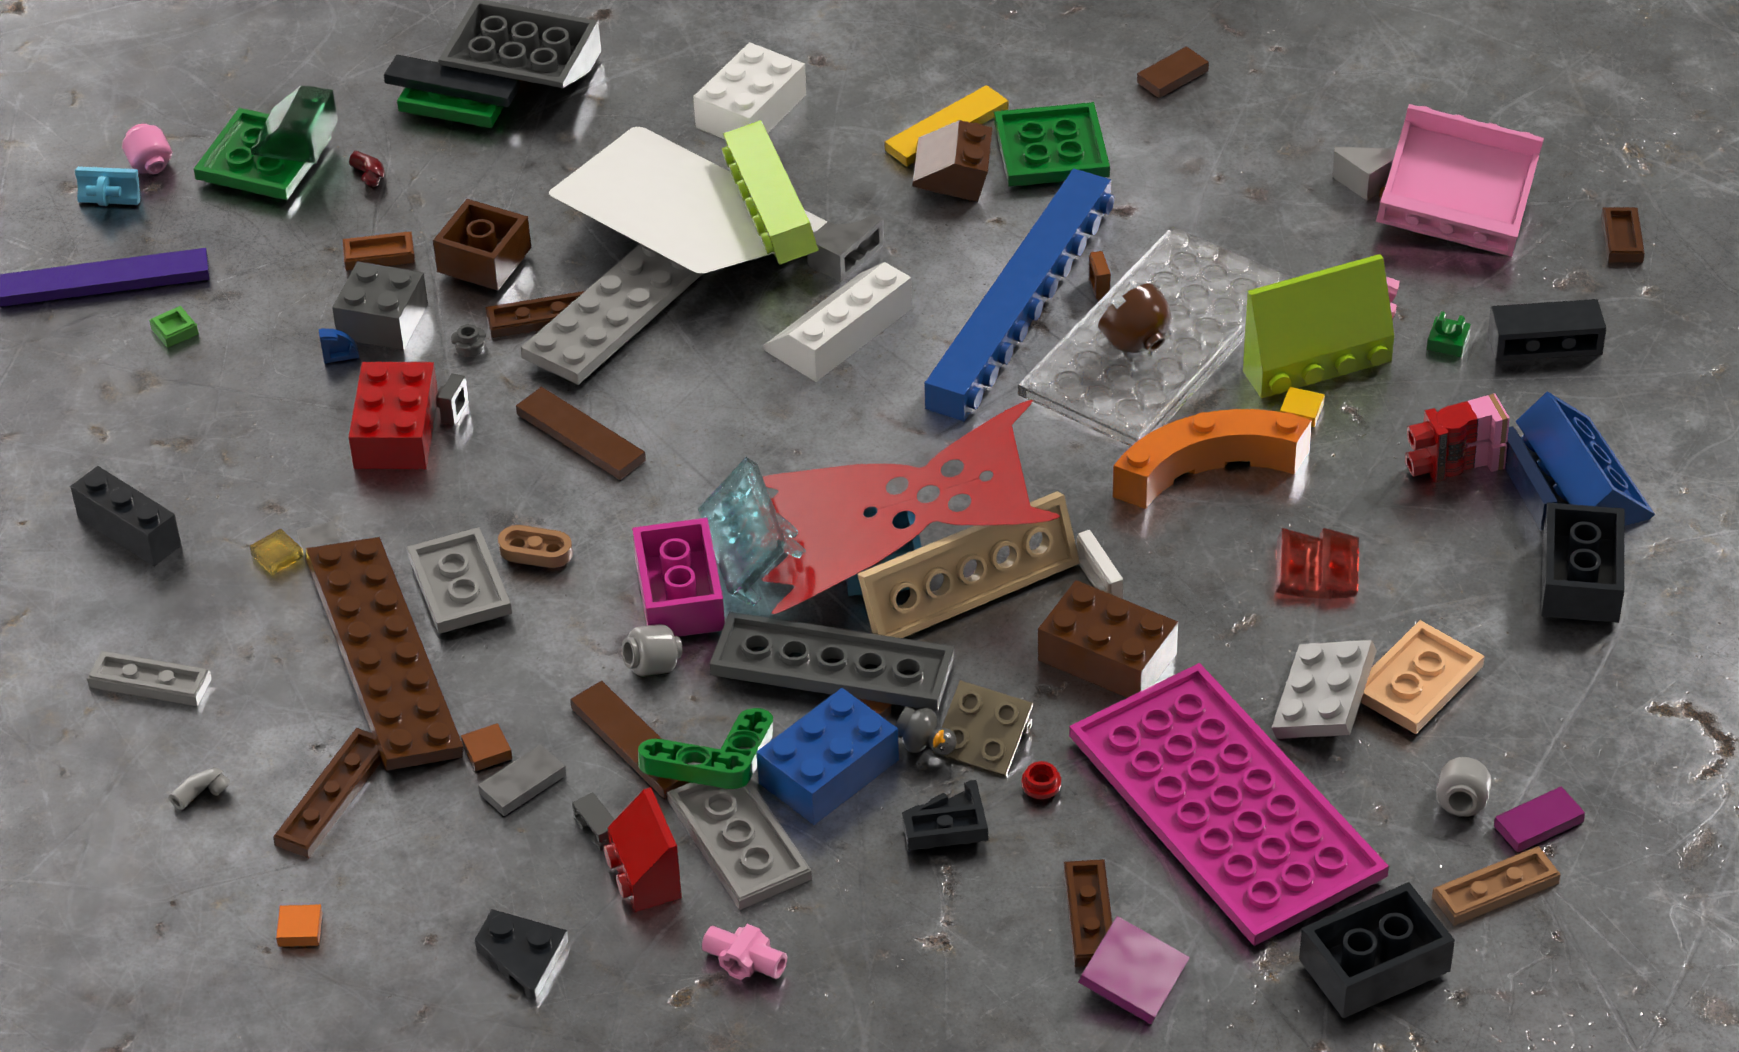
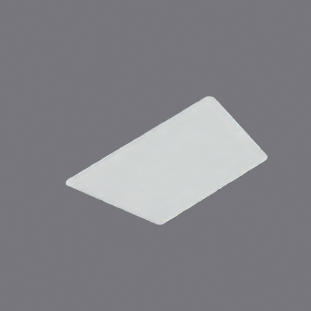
(667, 202)

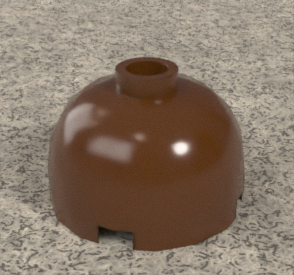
(1138, 322)

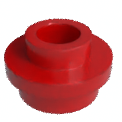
(1041, 780)

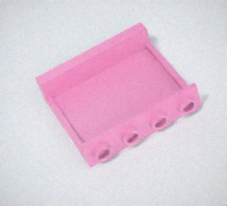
(1460, 180)

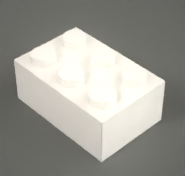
(750, 89)

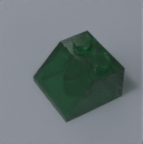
(298, 126)

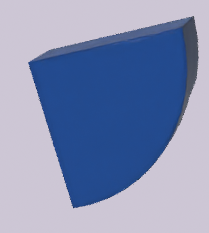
(337, 346)

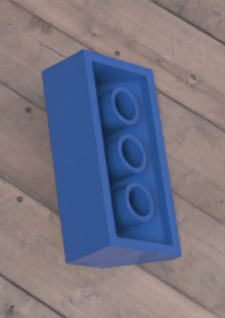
(1580, 459)

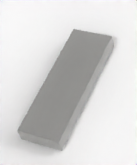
(149, 678)

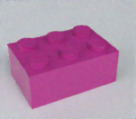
(679, 576)

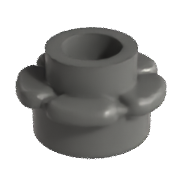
(469, 340)

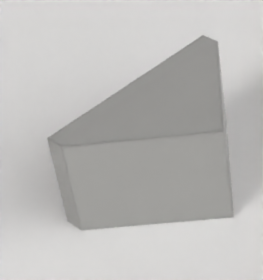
(1362, 169)

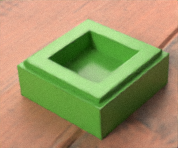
(173, 326)

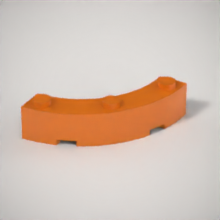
(1209, 443)

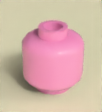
(146, 148)

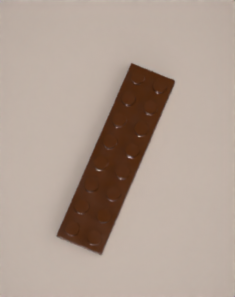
(384, 654)

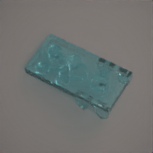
(746, 530)

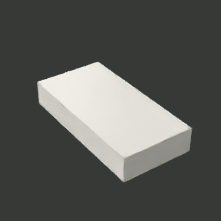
(1098, 565)

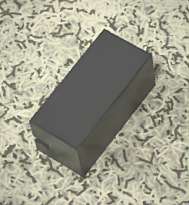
(593, 814)

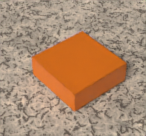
(299, 925)

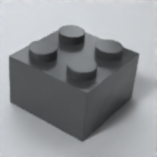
(380, 305)

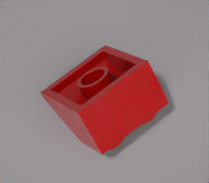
(644, 854)

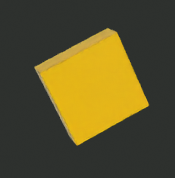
(1303, 404)

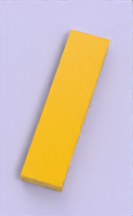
(973, 108)

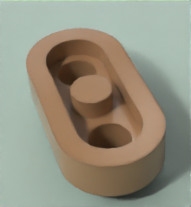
(535, 546)

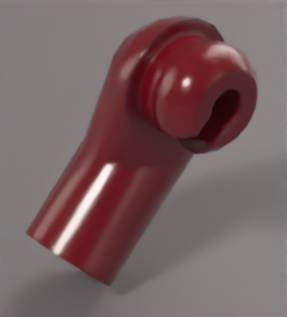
(371, 166)

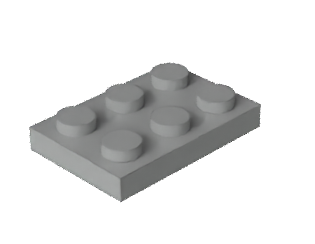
(459, 580)
(1324, 689)

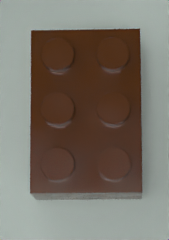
(1107, 640)

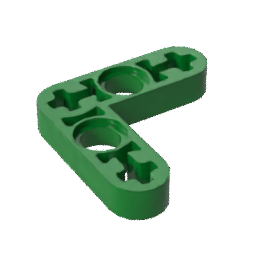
(719, 767)

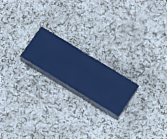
(1527, 478)

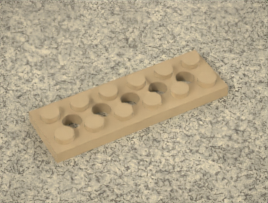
(950, 556)

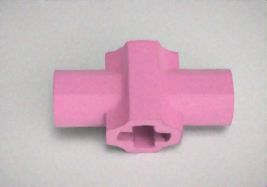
(744, 952)

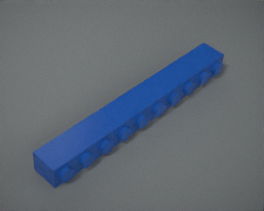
(1018, 295)

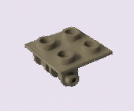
(986, 726)

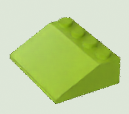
(1318, 326)

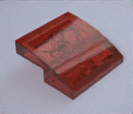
(1317, 565)

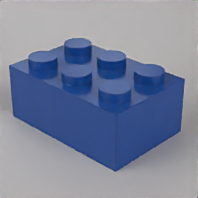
(827, 756)

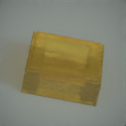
(276, 551)

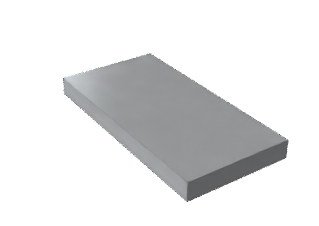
(740, 841)

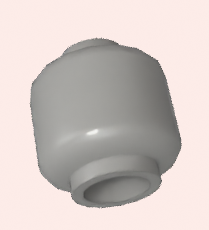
(651, 650)
(1463, 786)

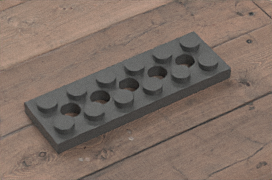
(819, 644)

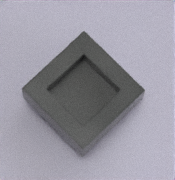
(452, 399)

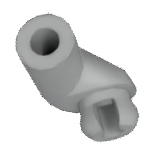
(195, 784)

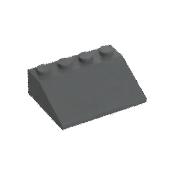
(523, 44)

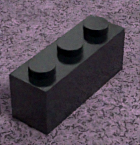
(1546, 330)
(126, 515)

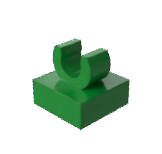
(1448, 335)

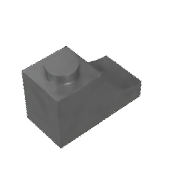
(846, 246)

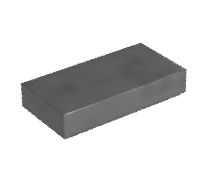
(522, 780)

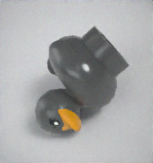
(919, 730)

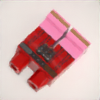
(1459, 439)

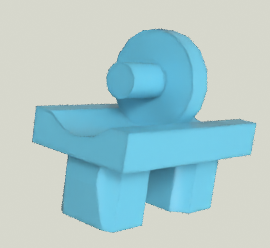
(107, 185)

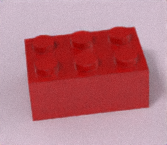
(393, 415)

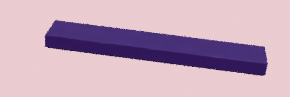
(104, 277)

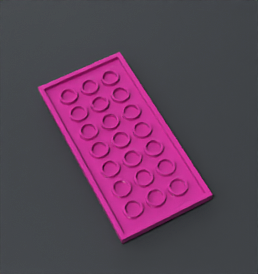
(1228, 803)

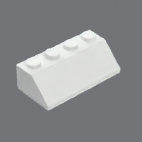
(844, 321)

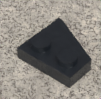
(946, 820)
(521, 948)

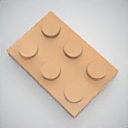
(1419, 676)

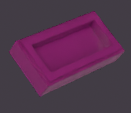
(1539, 819)

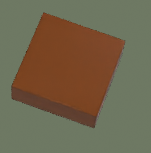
(1099, 274)
(486, 747)

